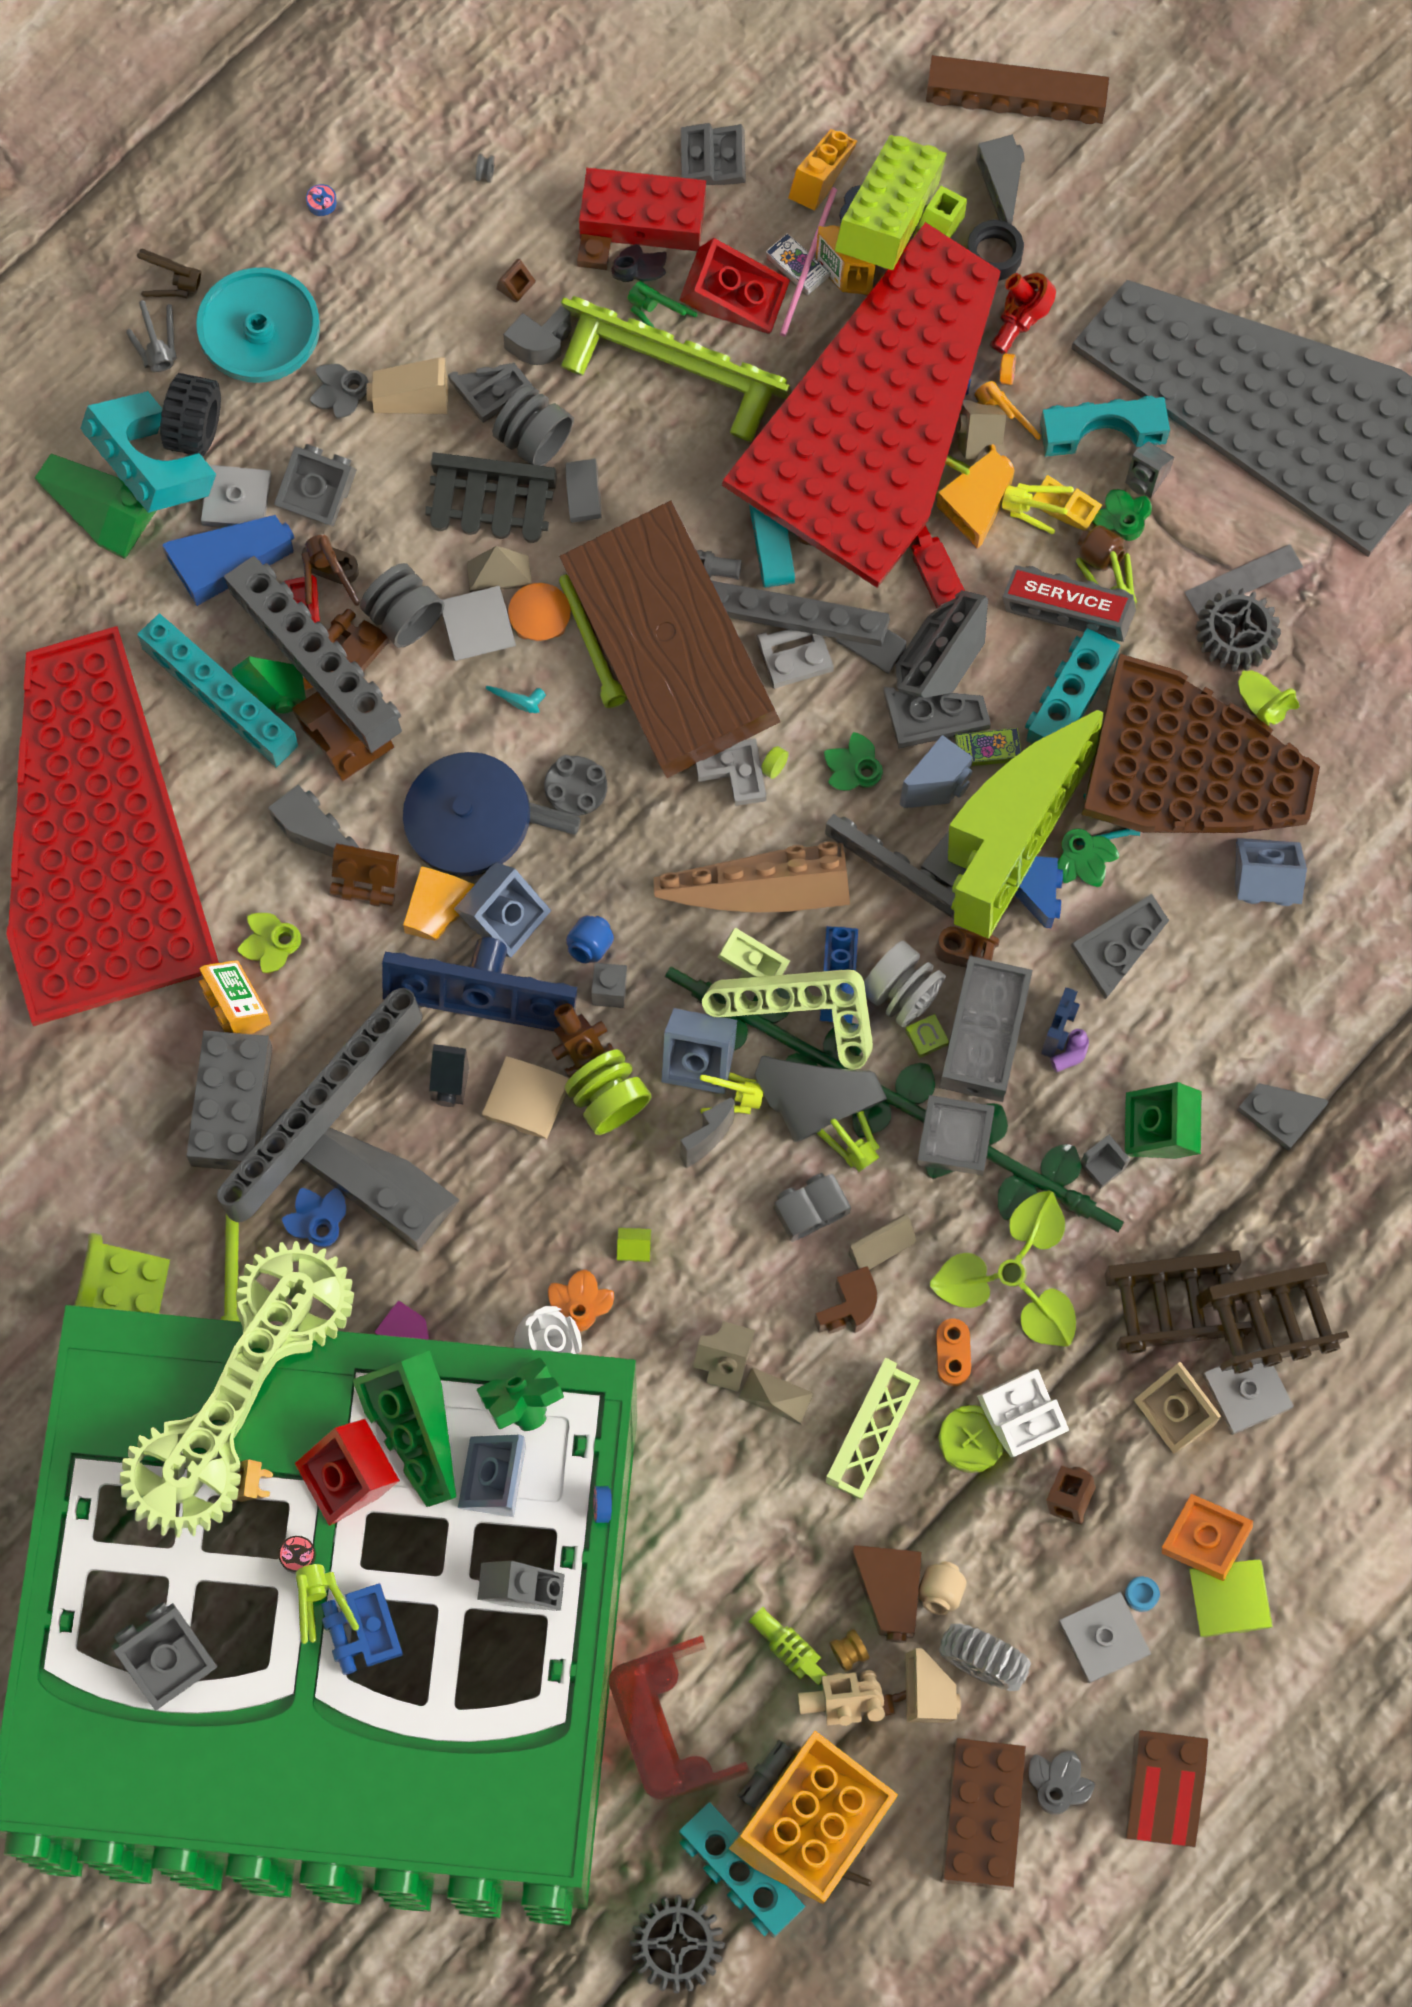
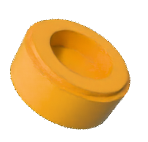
(1007, 368)

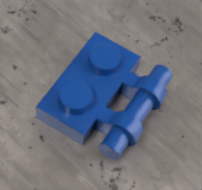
(375, 1632)

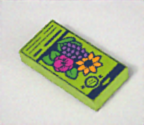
(990, 746)

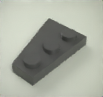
(927, 719)

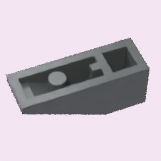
(1000, 168)

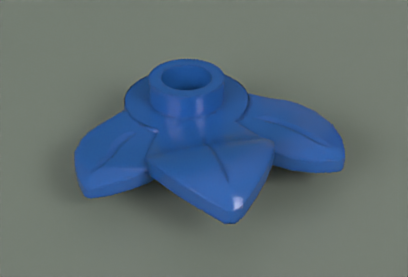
(316, 1213)

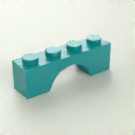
(1138, 419)

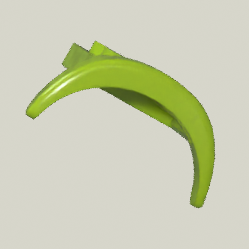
(121, 1278)

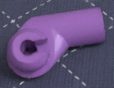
(1074, 1053)

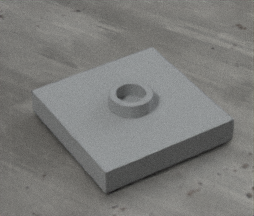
(236, 496)
(1248, 1396)
(1104, 1637)

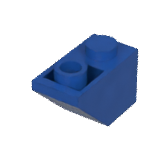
(1039, 890)

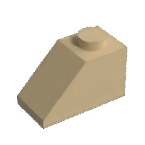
(929, 1690)

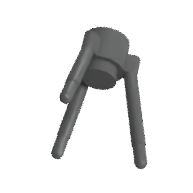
(158, 354)

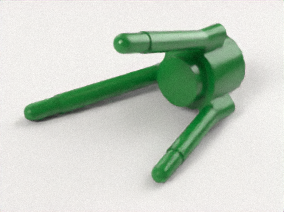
(646, 299)

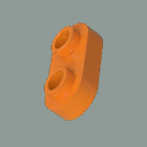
(953, 1351)

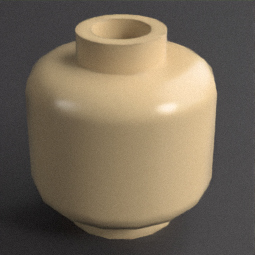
(942, 1588)

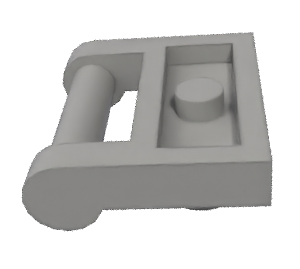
(795, 663)

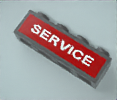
(1069, 602)

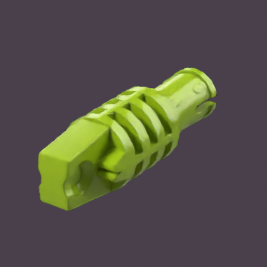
(789, 1646)

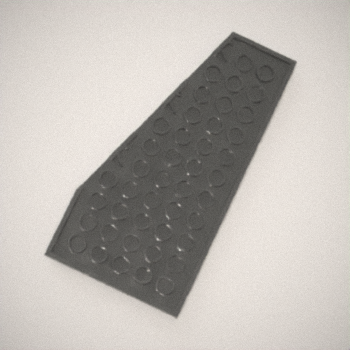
(1282, 407)

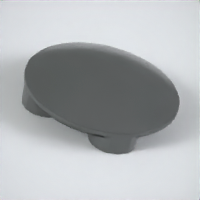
(575, 785)

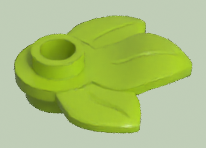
(265, 942)

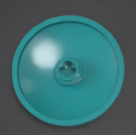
(258, 325)

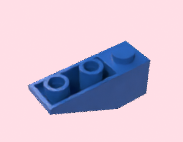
(840, 954)

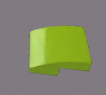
(1232, 1604)

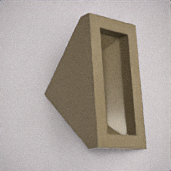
(498, 568)
(776, 1395)

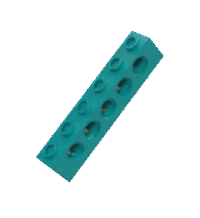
(218, 690)

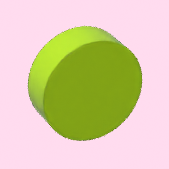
(774, 762)

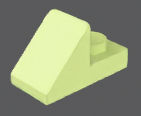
(751, 956)

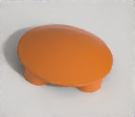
(539, 612)

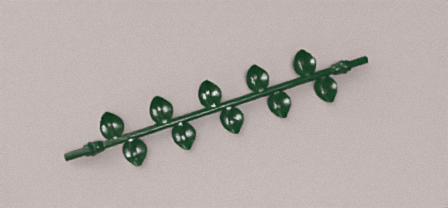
(913, 1087)

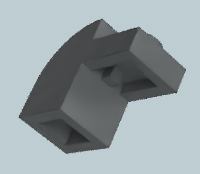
(538, 343)

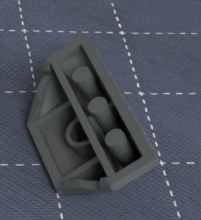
(944, 647)

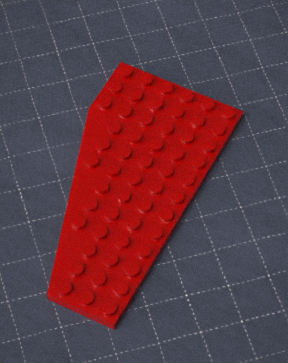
(872, 421)
(96, 851)

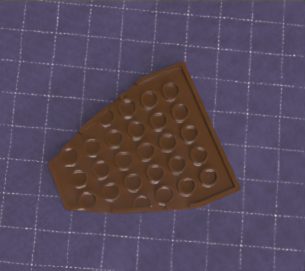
(1189, 762)

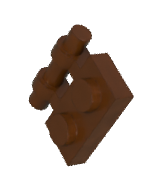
(362, 642)
(366, 867)

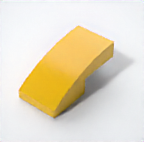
(1079, 505)

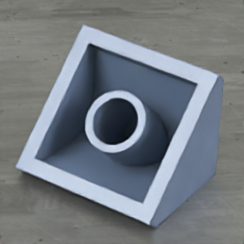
(492, 1474)

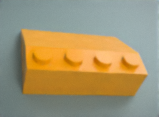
(814, 1819)

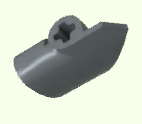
(815, 1094)

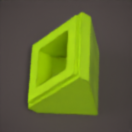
(633, 1244)

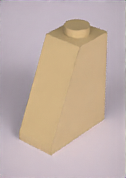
(411, 388)

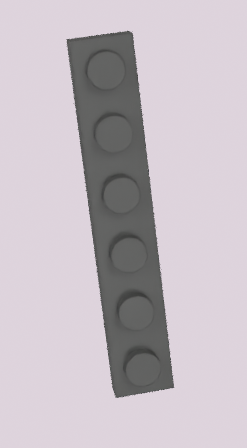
(803, 614)
(892, 864)

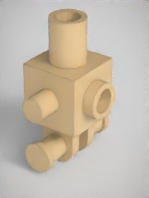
(845, 1698)

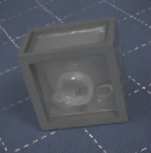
(956, 1135)

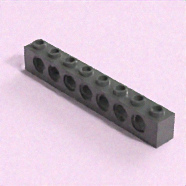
(280, 617)

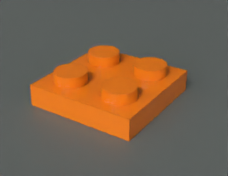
(1207, 1537)

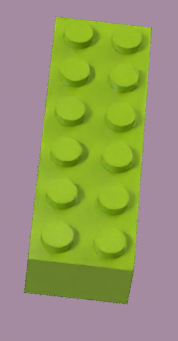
(890, 202)

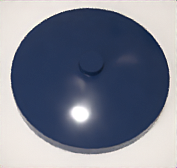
(466, 813)

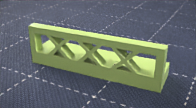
(860, 1424)

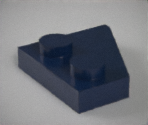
(1066, 1011)

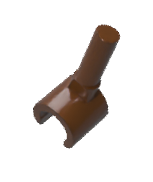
(889, 1699)

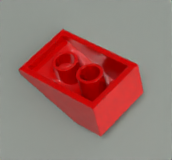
(734, 287)

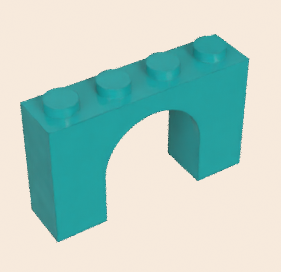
(152, 481)

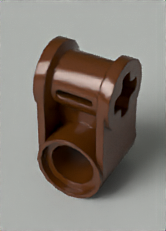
(969, 945)

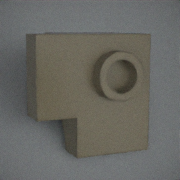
(979, 427)
(725, 1355)

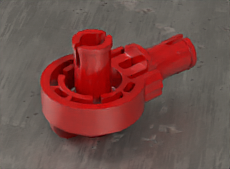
(1020, 317)

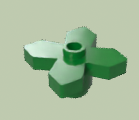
(521, 1397)

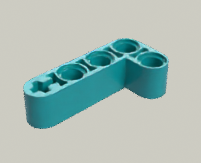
(772, 550)

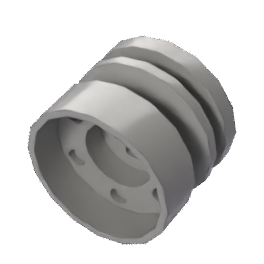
(908, 988)

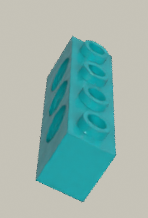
(1090, 649)
(785, 1904)

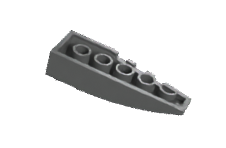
(381, 1185)

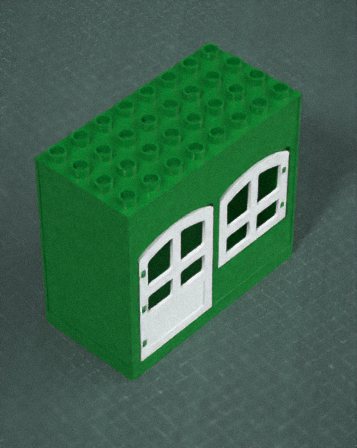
(296, 1761)

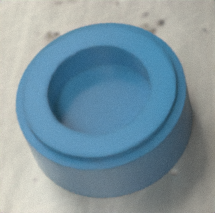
(1142, 1594)

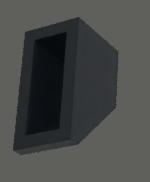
(448, 1075)

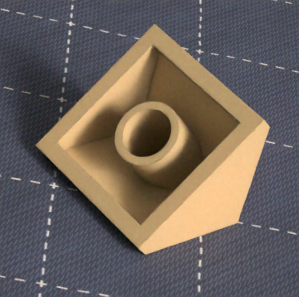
(1177, 1408)

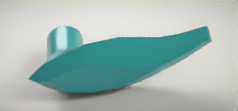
(520, 701)

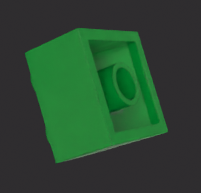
(1163, 1121)

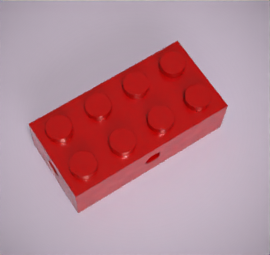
(643, 209)

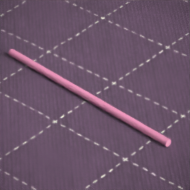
(807, 264)

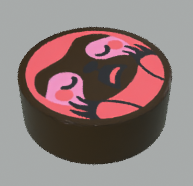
(296, 1553)

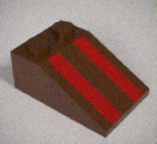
(1166, 1788)

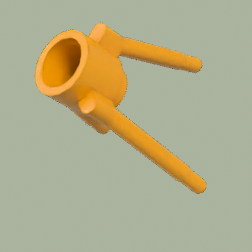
(991, 395)

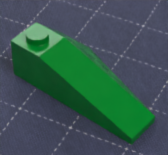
(96, 503)
(411, 1412)

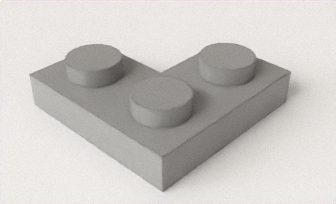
(742, 766)

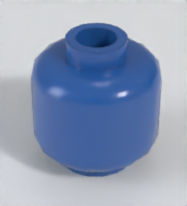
(589, 939)

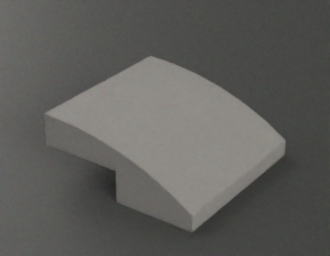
(477, 623)

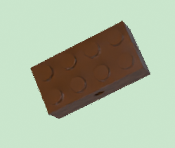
(983, 1814)

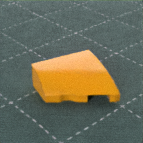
(434, 903)

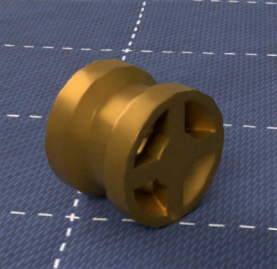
(849, 1650)

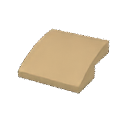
(526, 1097)

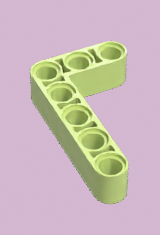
(802, 1000)

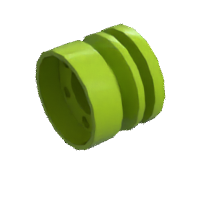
(607, 1092)

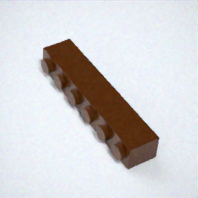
(1017, 89)

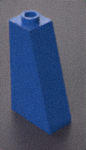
(208, 556)

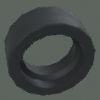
(1004, 231)

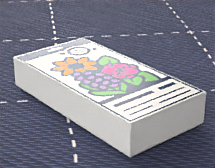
(790, 259)

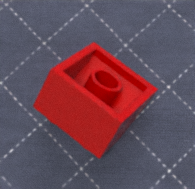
(346, 1471)

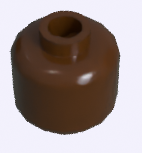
(1097, 547)

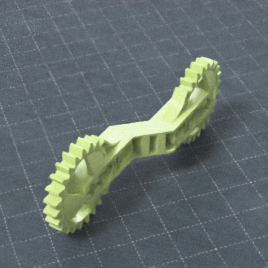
(236, 1390)

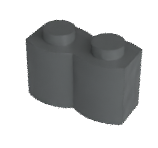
(812, 1206)

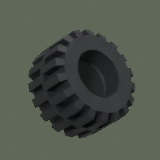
(190, 414)

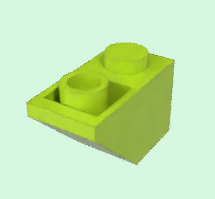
(944, 212)

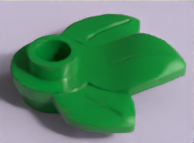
(1124, 514)
(850, 762)
(1087, 862)

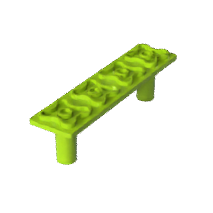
(690, 356)

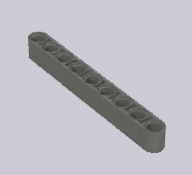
(319, 1105)

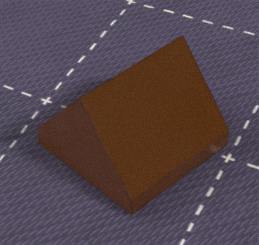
(515, 281)

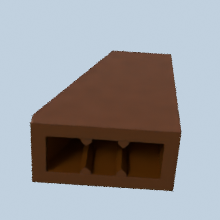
(891, 1588)

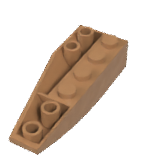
(764, 882)

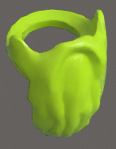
(1265, 699)

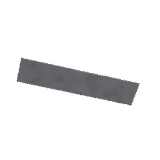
(1247, 576)

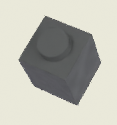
(609, 985)

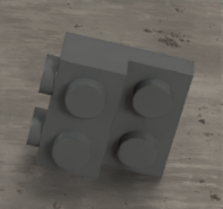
(315, 484)
(162, 1655)

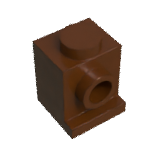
(1061, 1501)

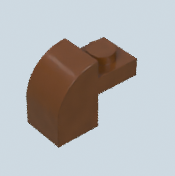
(858, 1303)

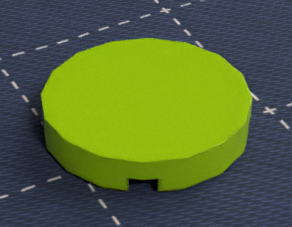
(969, 1440)

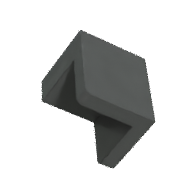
(1105, 1161)

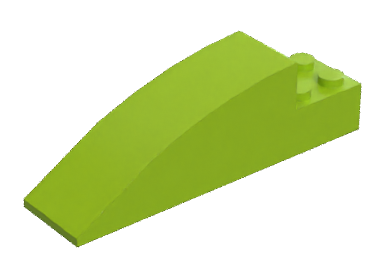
(1011, 819)

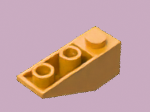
(821, 168)

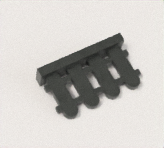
(508, 477)

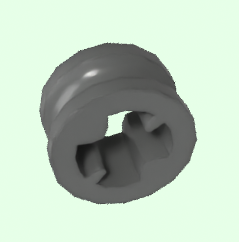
(485, 168)

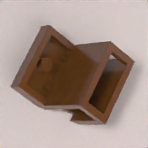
(334, 737)

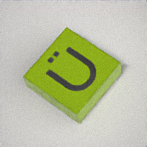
(927, 1036)

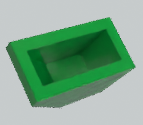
(271, 682)

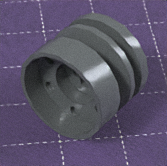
(533, 426)
(402, 605)

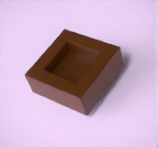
(594, 252)

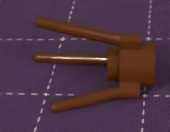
(322, 555)

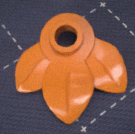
(581, 1295)

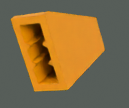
(976, 498)

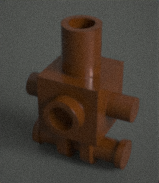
(577, 1038)

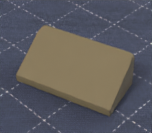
(883, 1243)

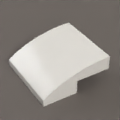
(1023, 1413)

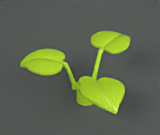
(964, 1278)

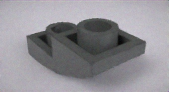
(583, 490)

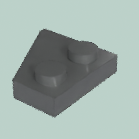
(489, 388)
(1281, 1112)

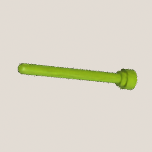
(612, 692)
(231, 1270)

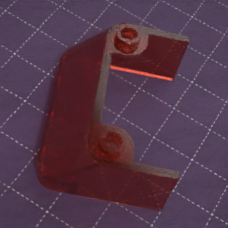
(635, 1693)

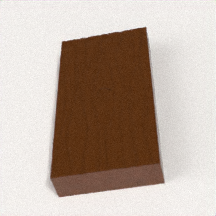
(669, 639)

